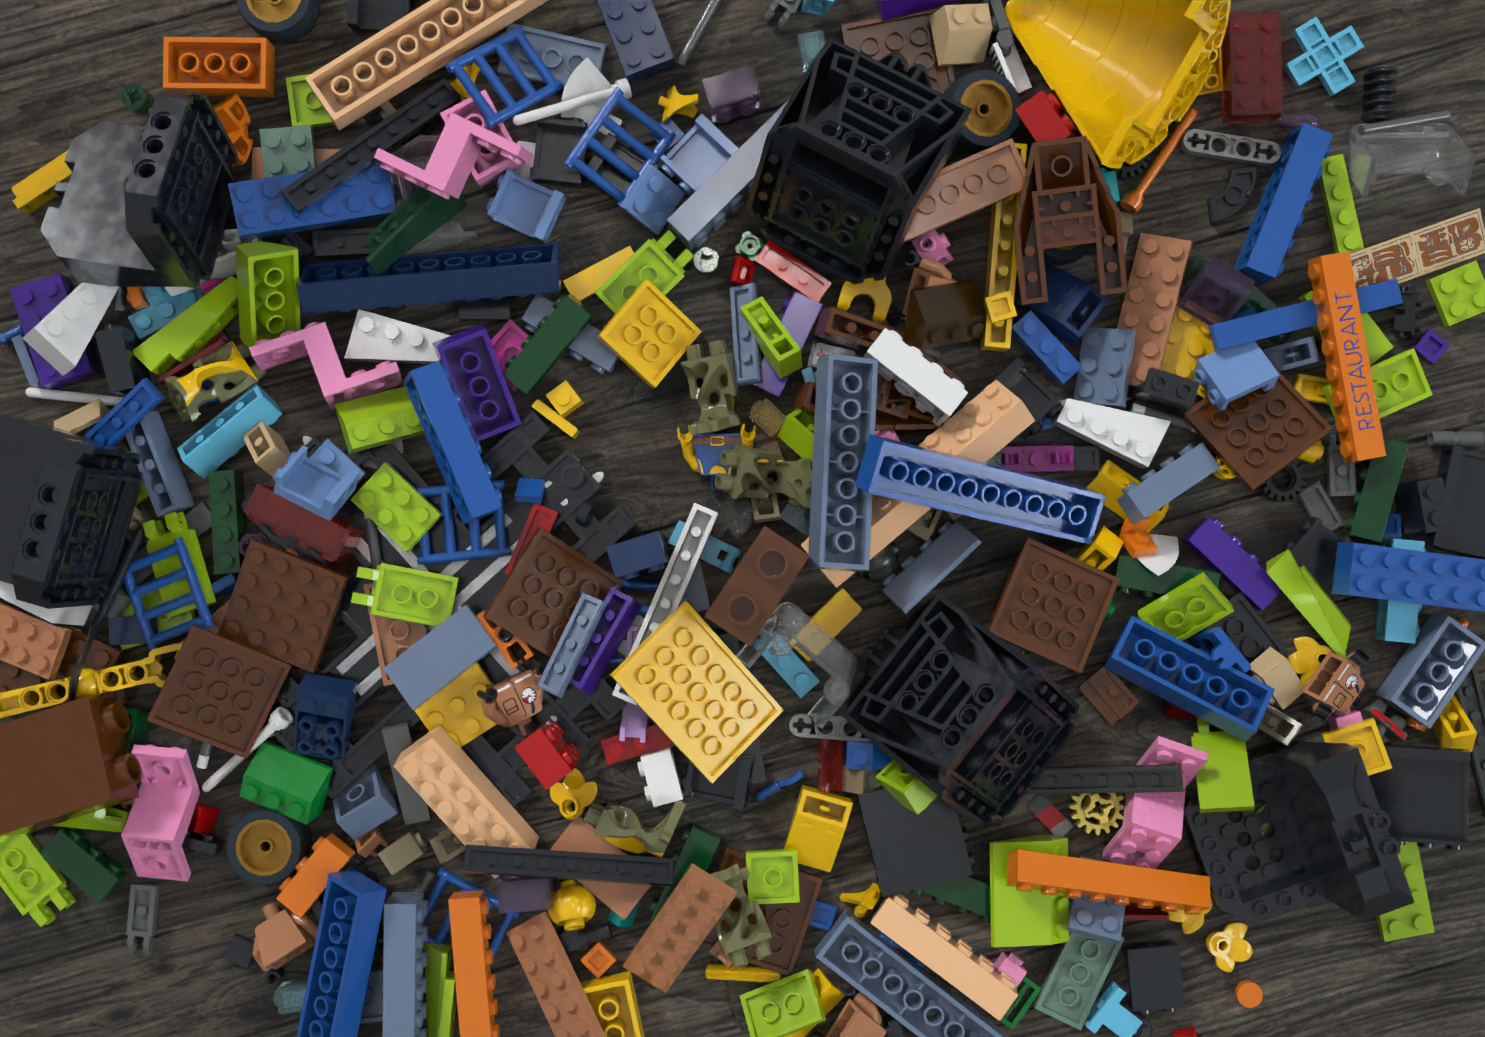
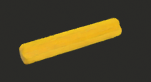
(744, 973)

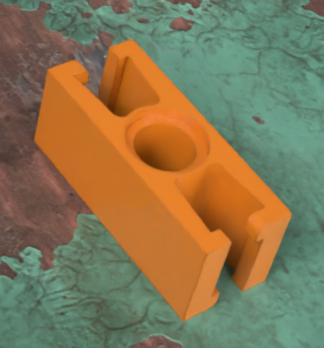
(503, 646)

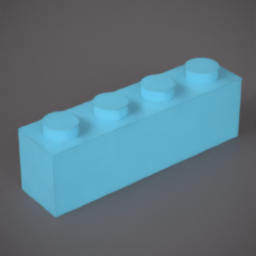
(223, 434)
(1396, 619)

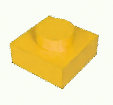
(1000, 307)

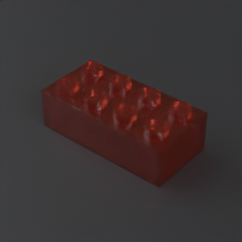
(1252, 68)
(332, 538)

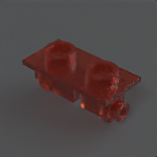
(831, 757)

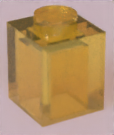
(767, 417)

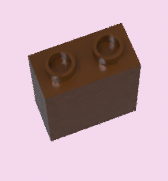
(757, 585)
(65, 764)

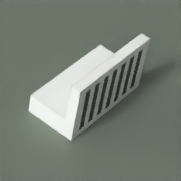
(1010, 67)

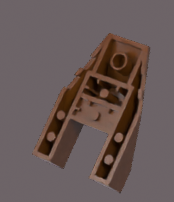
(1062, 206)
(892, 408)

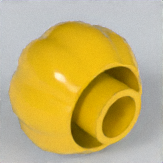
(572, 906)

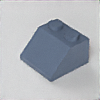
(364, 803)

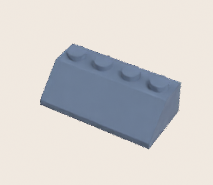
(930, 565)
(1431, 669)

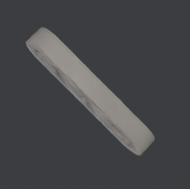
(1230, 147)
(836, 733)

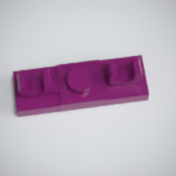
(1038, 458)

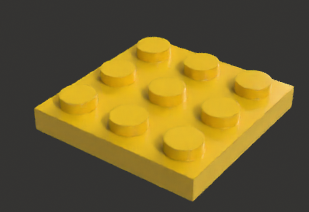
(649, 333)
(1186, 344)
(459, 707)

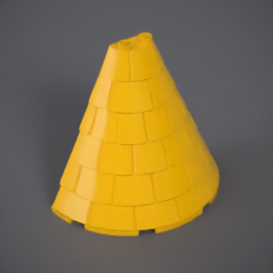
(1122, 64)

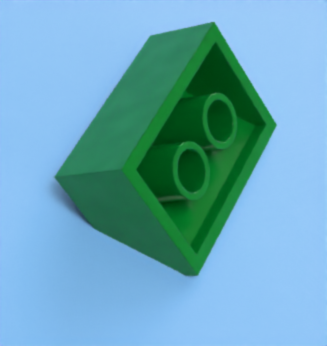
(286, 783)

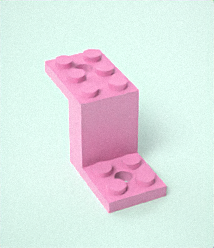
(454, 157)
(319, 345)
(161, 813)
(1155, 819)

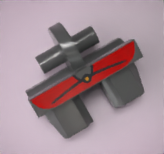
(1390, 728)

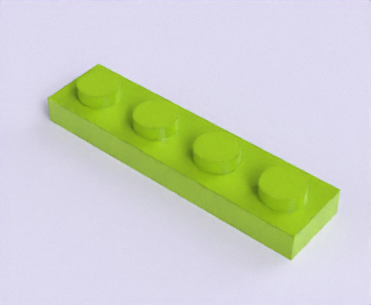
(1340, 205)

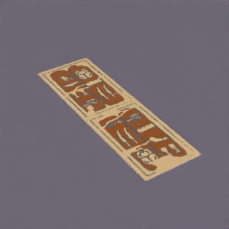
(1421, 251)

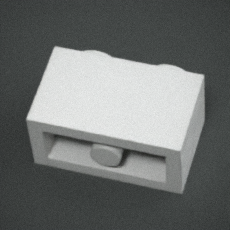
(661, 777)

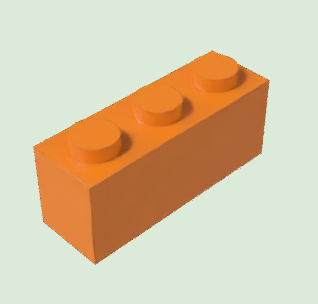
(312, 875)

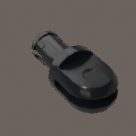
(581, 939)

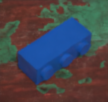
(1044, 349)

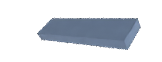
(746, 349)
(572, 645)

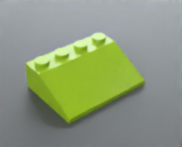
(1026, 916)

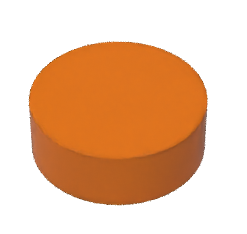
(1248, 994)

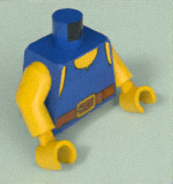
(705, 450)

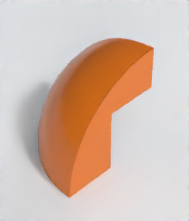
(235, 122)

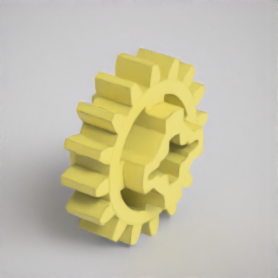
(1086, 810)

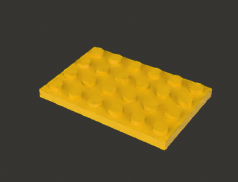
(697, 692)

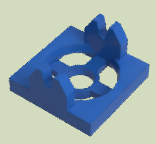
(1222, 649)

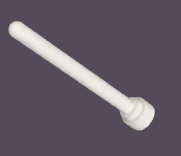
(573, 103)
(71, 396)
(279, 719)

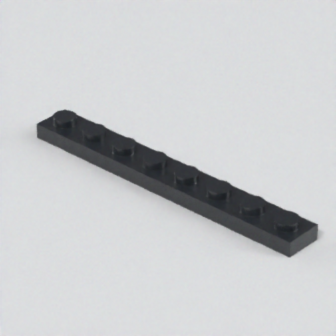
(361, 151)
(568, 865)

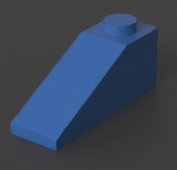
(865, 756)

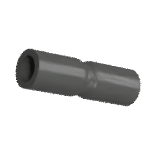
(1459, 438)

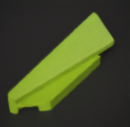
(191, 329)
(1310, 600)
(104, 820)
(441, 991)

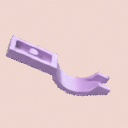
(633, 717)

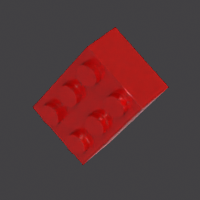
(1046, 119)
(548, 754)

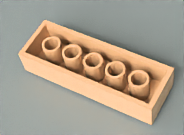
(462, 794)
(945, 955)

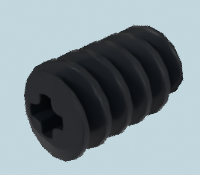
(1377, 94)

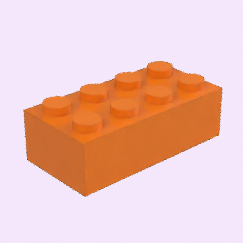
(219, 66)

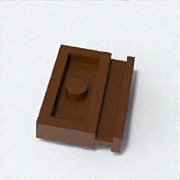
(1108, 695)

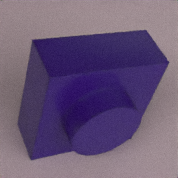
(1430, 346)

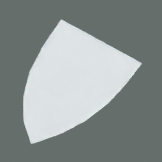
(584, 81)
(1165, 555)

